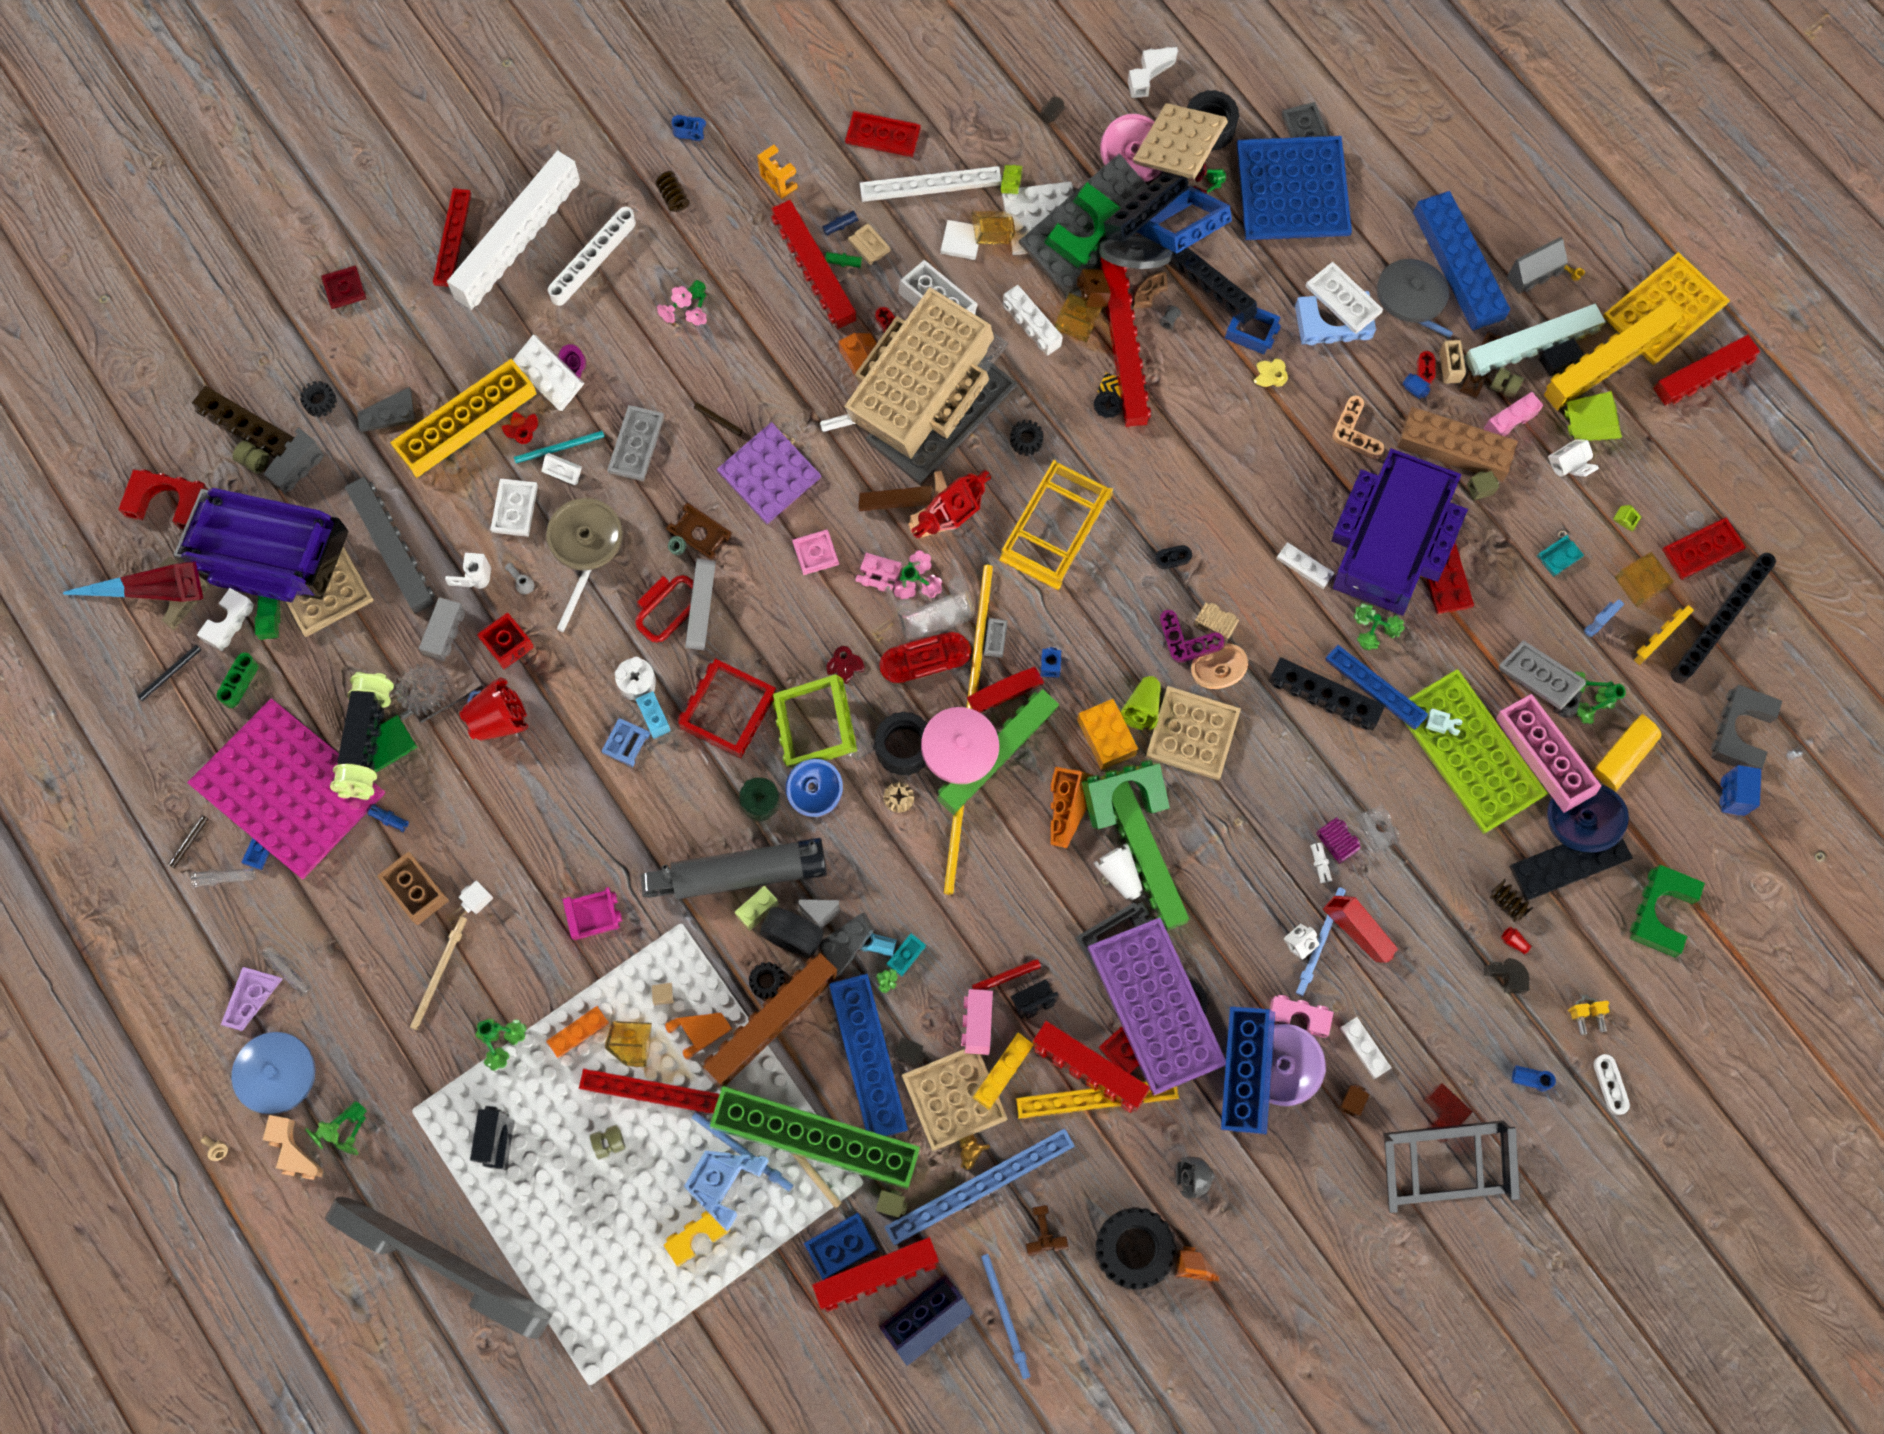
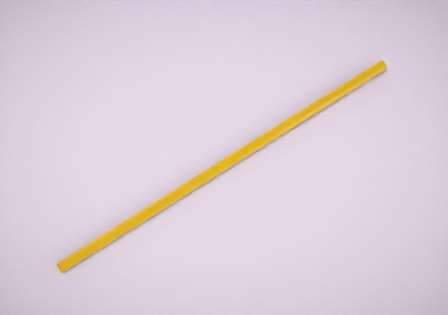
(973, 688)

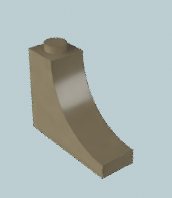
(178, 610)

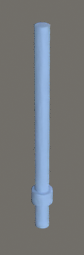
(1307, 976)

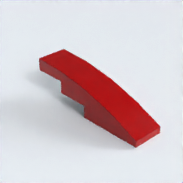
(1005, 690)

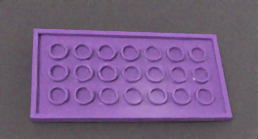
(1157, 1006)

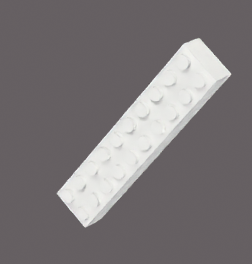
(514, 230)

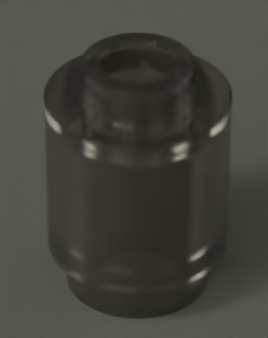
(1052, 109)

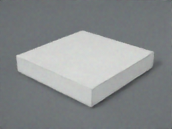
(959, 240)

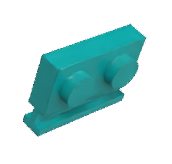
(1560, 555)

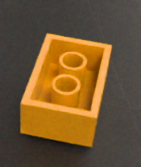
(1107, 734)

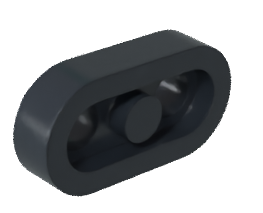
(1172, 557)

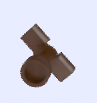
(1045, 1241)

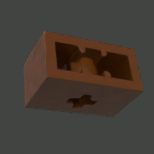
(1094, 288)

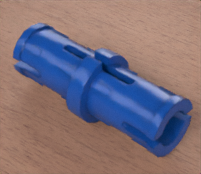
(388, 818)

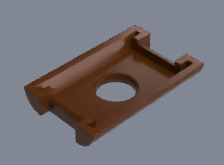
(693, 519)

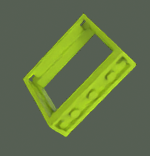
(843, 715)

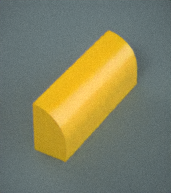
(1627, 752)

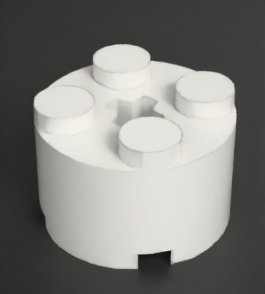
(633, 669)

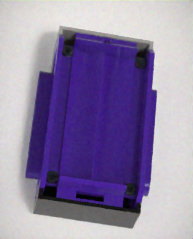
(261, 545)

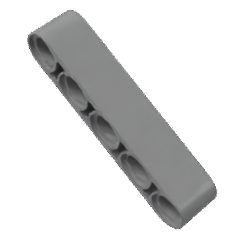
(700, 604)

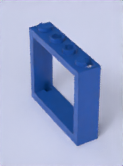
(1219, 216)

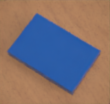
(840, 1246)

